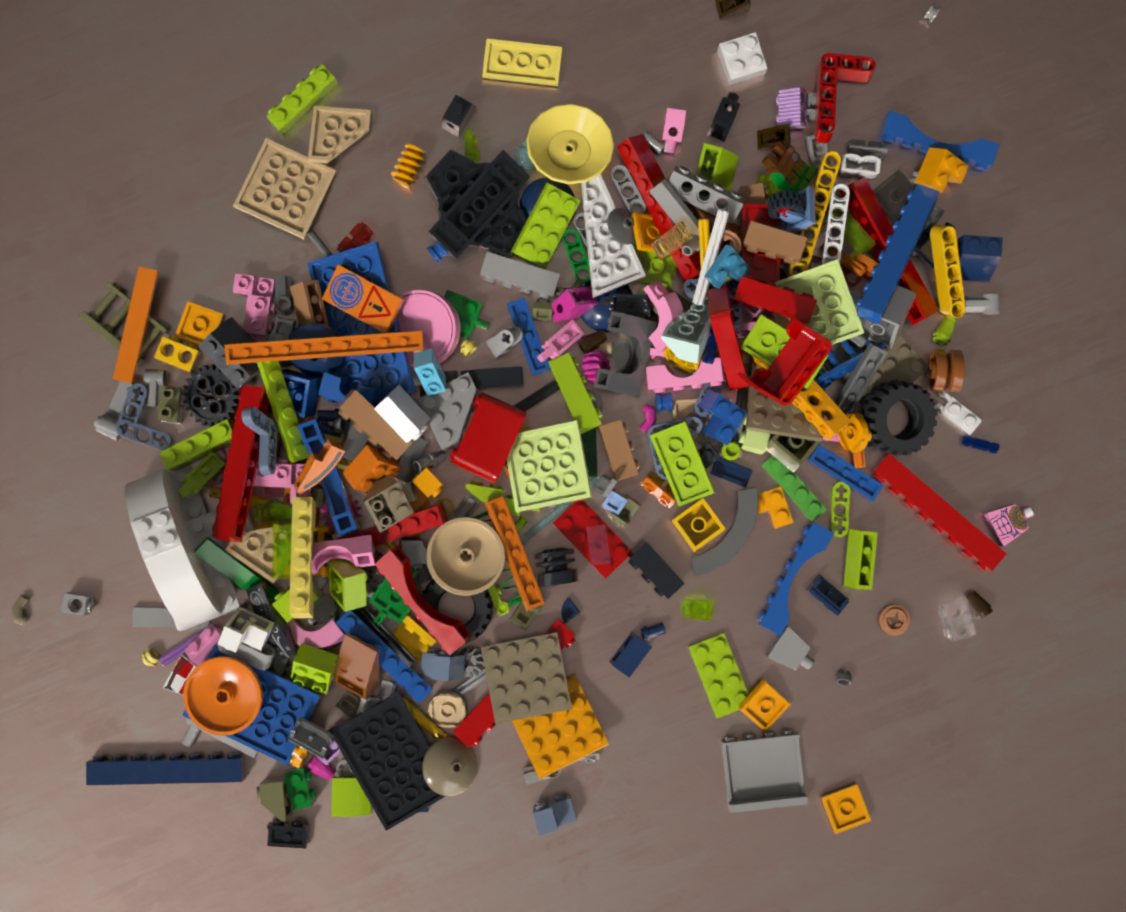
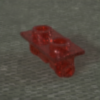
(361, 234)

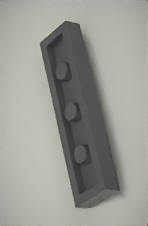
(860, 378)

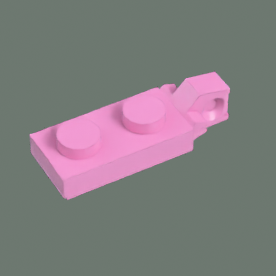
(561, 341)

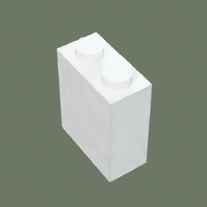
(403, 414)

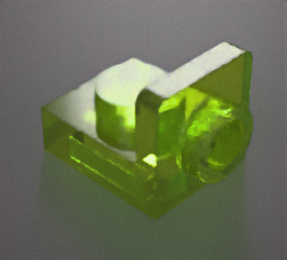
(771, 187)
(697, 609)

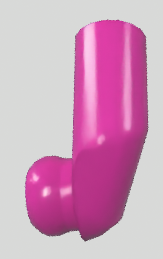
(650, 416)

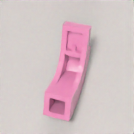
(668, 308)
(325, 639)

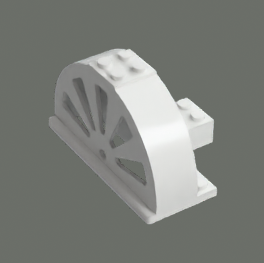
(167, 534)

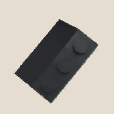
(213, 346)

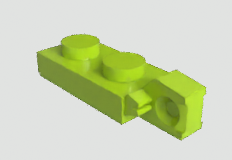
(201, 475)
(501, 606)

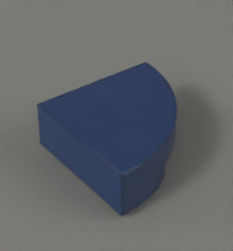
(569, 610)

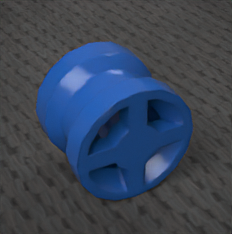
(437, 252)
(664, 402)

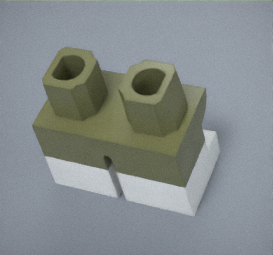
(169, 404)

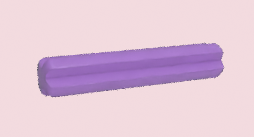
(178, 650)

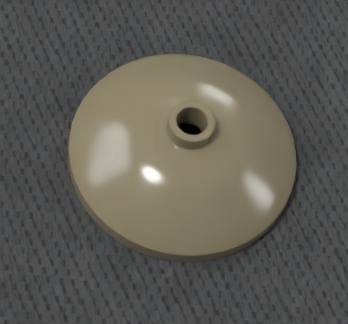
(439, 766)

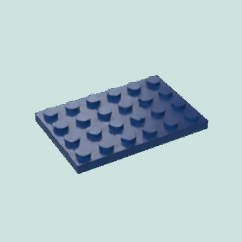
(280, 710)

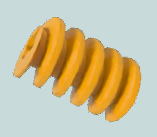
(407, 165)

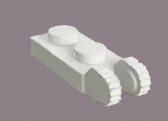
(957, 413)

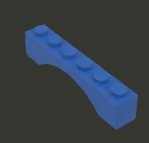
(901, 130)
(333, 487)
(813, 542)
(404, 675)

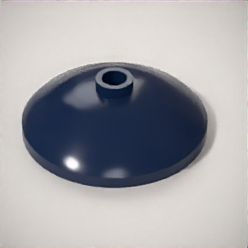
(533, 190)
(599, 315)
(315, 366)

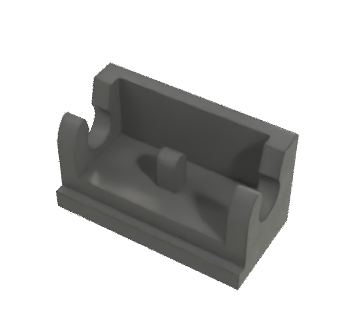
(311, 738)

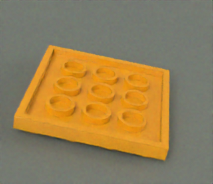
(562, 736)

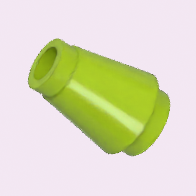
(945, 331)

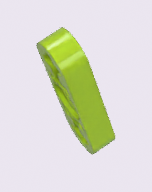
(834, 494)

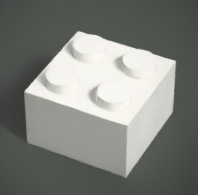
(742, 59)

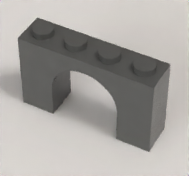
(631, 376)
(354, 442)

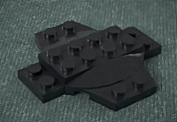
(477, 203)

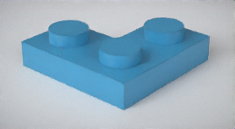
(727, 264)

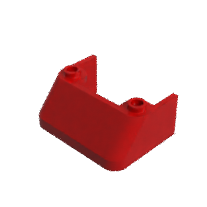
(792, 365)

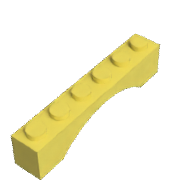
(301, 557)

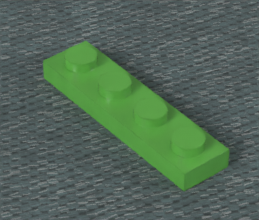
(794, 488)

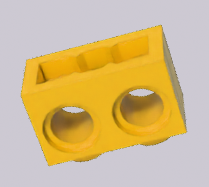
(177, 357)

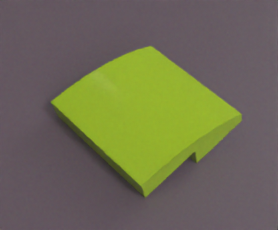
(348, 798)

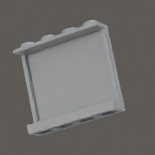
(763, 771)

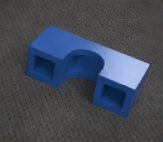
(335, 389)

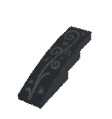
(280, 636)

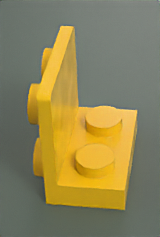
(414, 637)

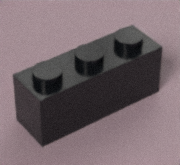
(654, 569)

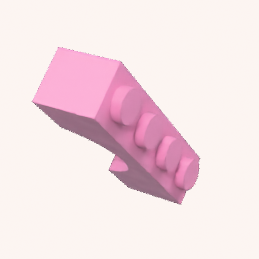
(663, 377)
(357, 550)

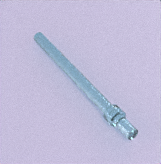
(551, 516)

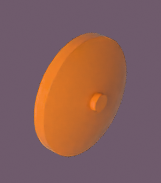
(223, 695)

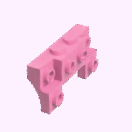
(258, 306)
(284, 476)

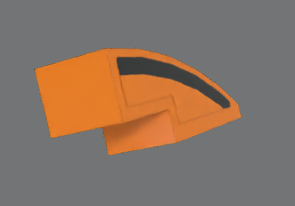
(319, 466)

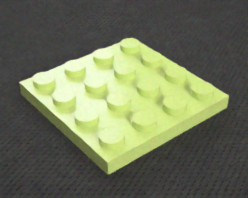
(834, 310)
(548, 467)

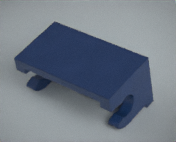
(827, 595)
(630, 654)

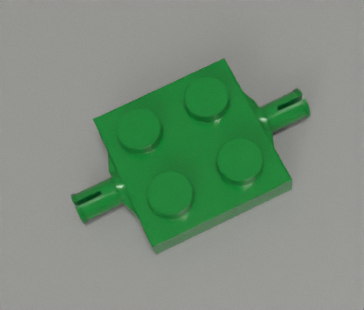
(468, 312)
(390, 602)

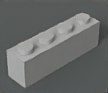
(519, 275)

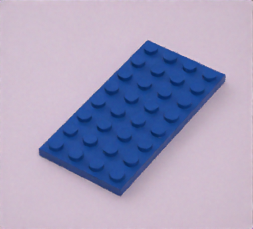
(377, 370)

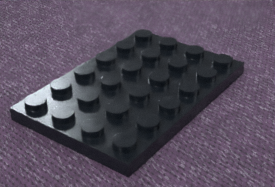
(387, 759)

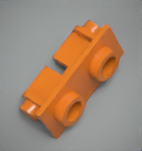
(653, 485)

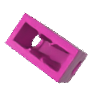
(573, 304)

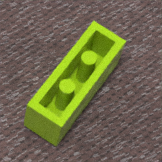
(860, 559)

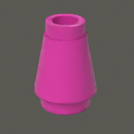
(317, 767)

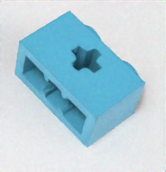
(430, 372)

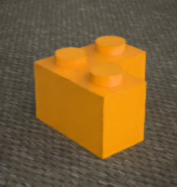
(939, 168)
(426, 486)

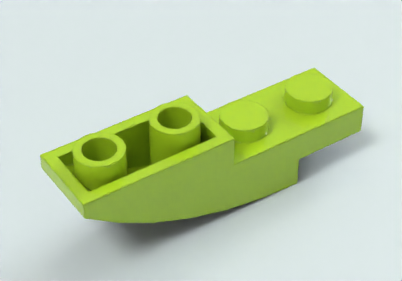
(488, 493)

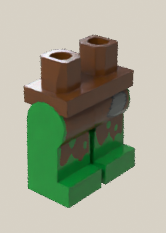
(787, 168)

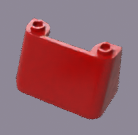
(488, 437)

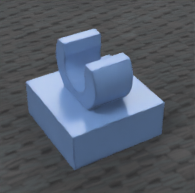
(615, 502)

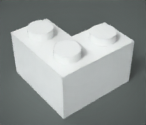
(247, 629)

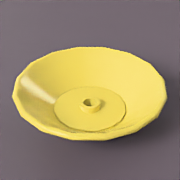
(571, 128)

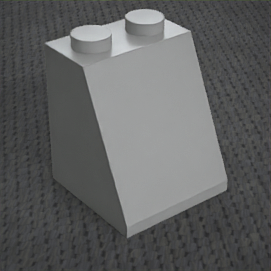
(892, 320)

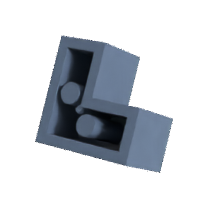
(442, 666)
(553, 813)

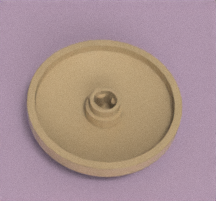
(465, 556)

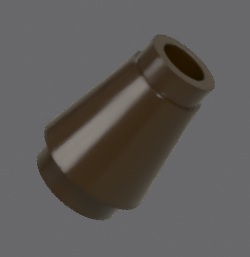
(591, 341)
(979, 605)

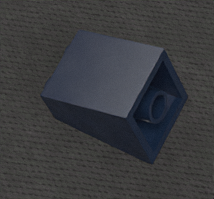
(979, 257)

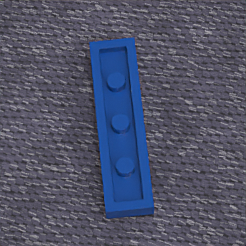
(530, 342)
(845, 472)

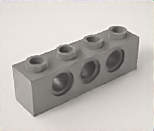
(707, 203)

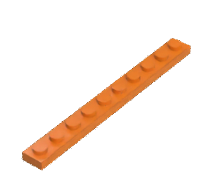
(323, 347)

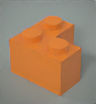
(369, 467)

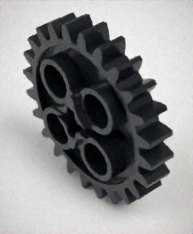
(208, 413)

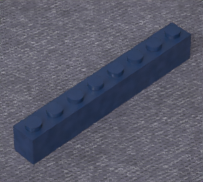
(165, 770)

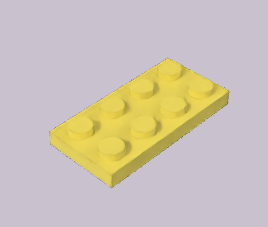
(522, 62)

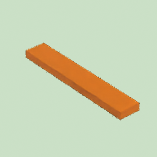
(135, 325)
(515, 553)

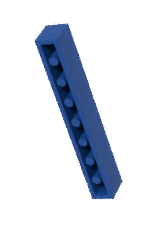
(898, 253)

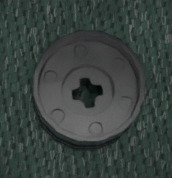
(556, 567)

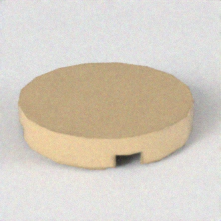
(447, 709)

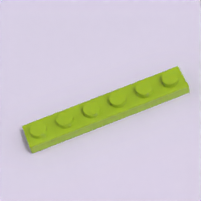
(283, 410)

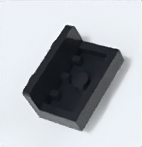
(287, 834)

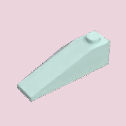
(689, 333)

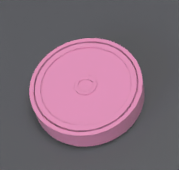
(433, 316)

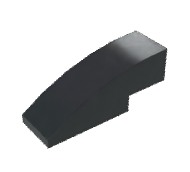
(496, 377)

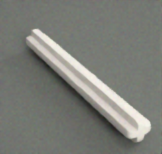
(711, 255)

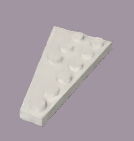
(609, 261)

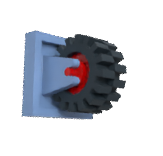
(793, 209)

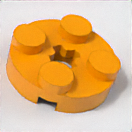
(861, 433)
(298, 757)

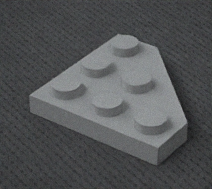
(450, 410)

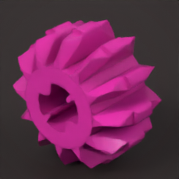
(591, 363)

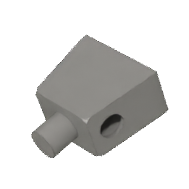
(790, 650)

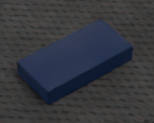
(731, 472)

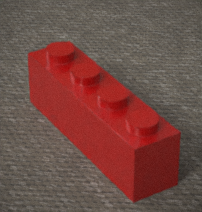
(774, 299)

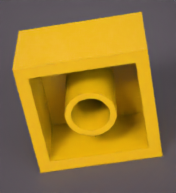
(698, 524)

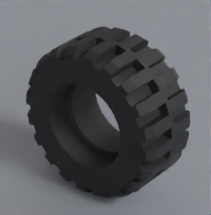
(920, 423)
(482, 608)

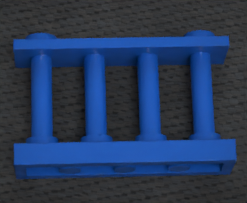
(825, 379)

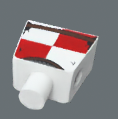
(179, 674)

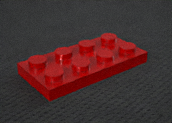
(761, 266)
(573, 527)

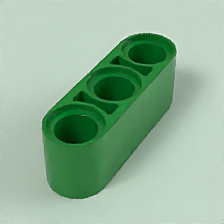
(571, 248)

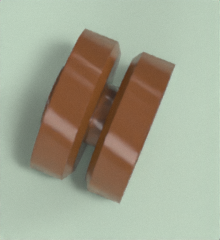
(946, 370)

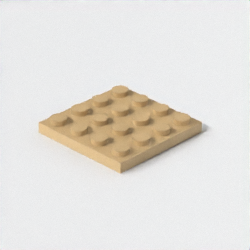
(284, 188)

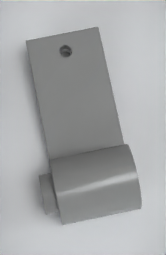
(106, 423)

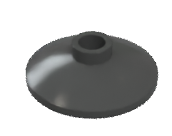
(621, 226)

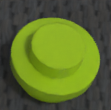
(731, 451)

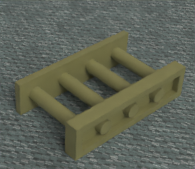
(106, 330)

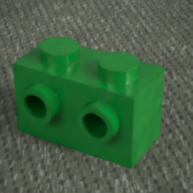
(299, 787)

